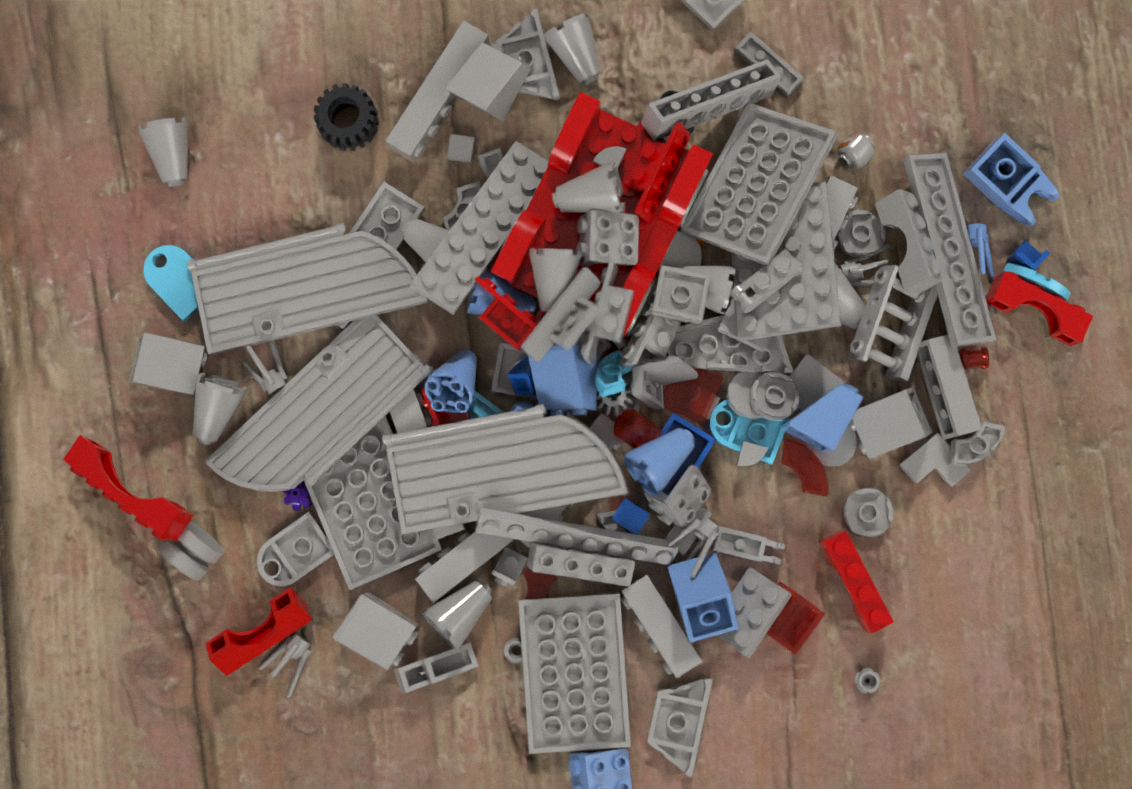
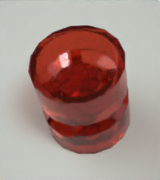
(635, 428)

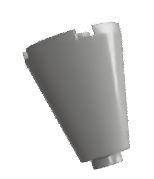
(576, 48)
(168, 148)
(593, 190)
(423, 237)
(553, 273)
(719, 285)
(850, 302)
(214, 406)
(459, 612)

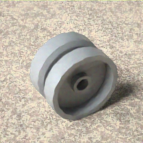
(192, 551)

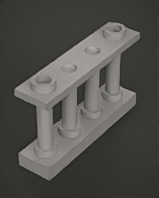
(911, 332)

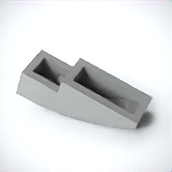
(435, 668)

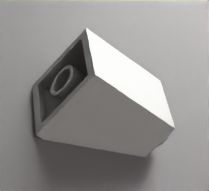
(490, 80)
(167, 364)
(890, 423)
(377, 631)

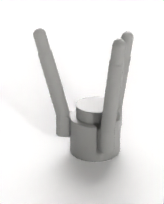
(855, 271)
(270, 381)
(706, 532)
(295, 647)

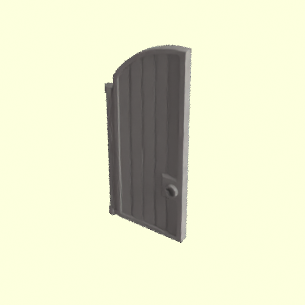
(298, 286)
(321, 410)
(499, 464)

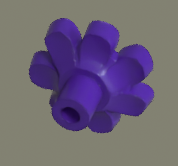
(301, 498)

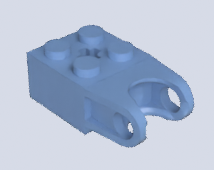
(1017, 182)

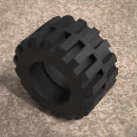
(336, 101)

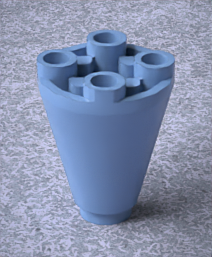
(453, 383)

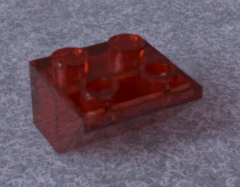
(795, 622)

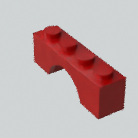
(1065, 321)
(855, 577)
(234, 649)

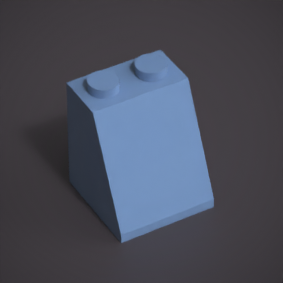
(565, 381)
(825, 419)
(703, 600)

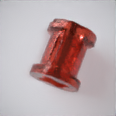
(974, 358)

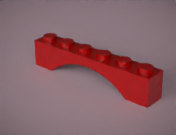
(96, 464)

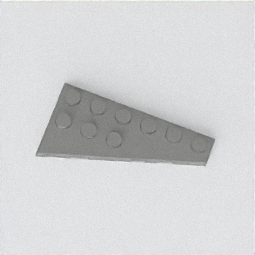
(708, 349)

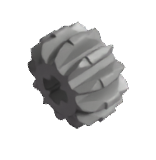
(615, 404)

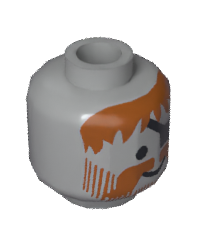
(855, 151)

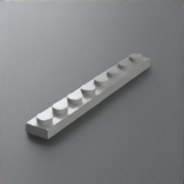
(575, 536)

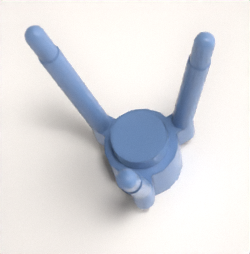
(979, 238)

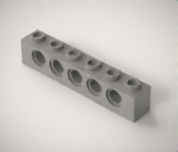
(711, 99)

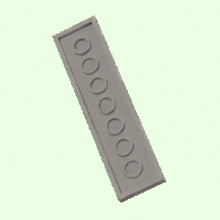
(481, 229)
(961, 288)

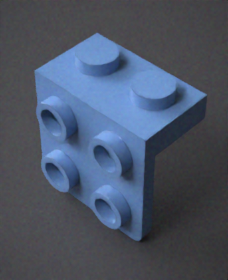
(600, 770)

